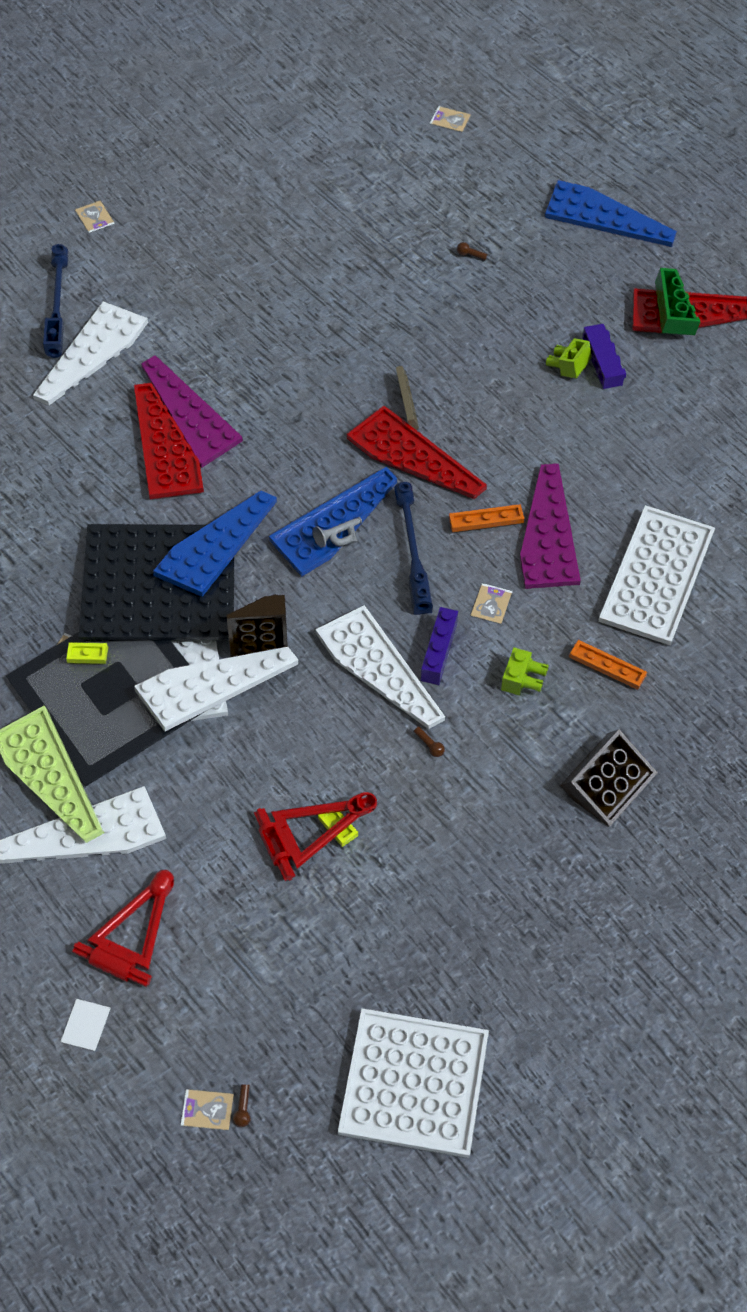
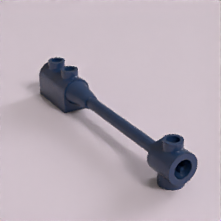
(54, 325)
(418, 578)

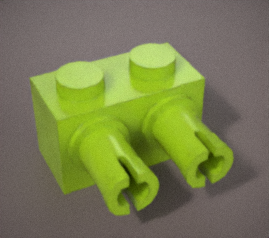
(572, 358)
(518, 666)

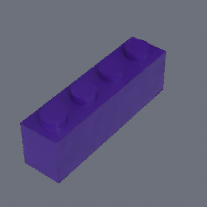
(604, 358)
(439, 646)

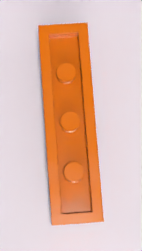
(486, 518)
(608, 664)

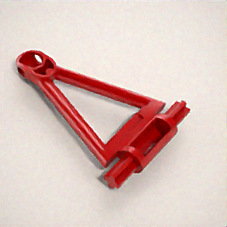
(281, 842)
(117, 959)

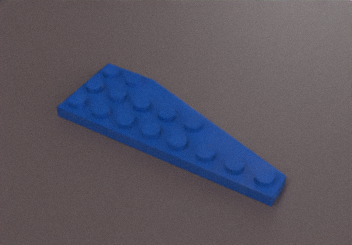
(594, 210)
(297, 539)
(205, 554)

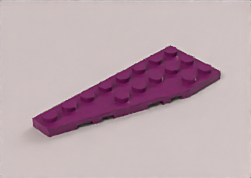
(548, 543)

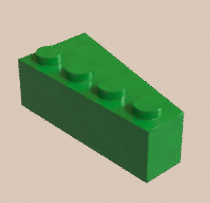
(674, 307)

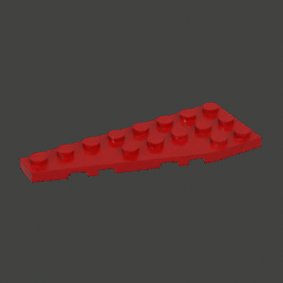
(710, 309)
(399, 445)
(168, 458)

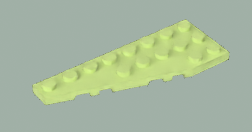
(41, 761)

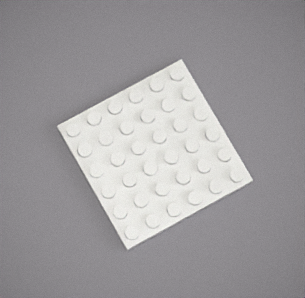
(414, 1083)

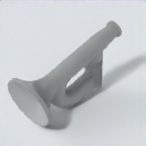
(322, 535)

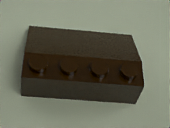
(258, 626)
(609, 778)

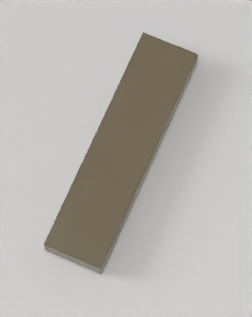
(407, 397)

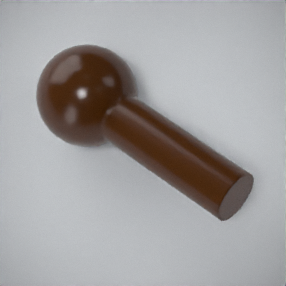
(464, 249)
(435, 748)
(242, 1117)

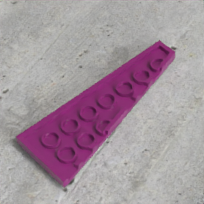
(200, 424)

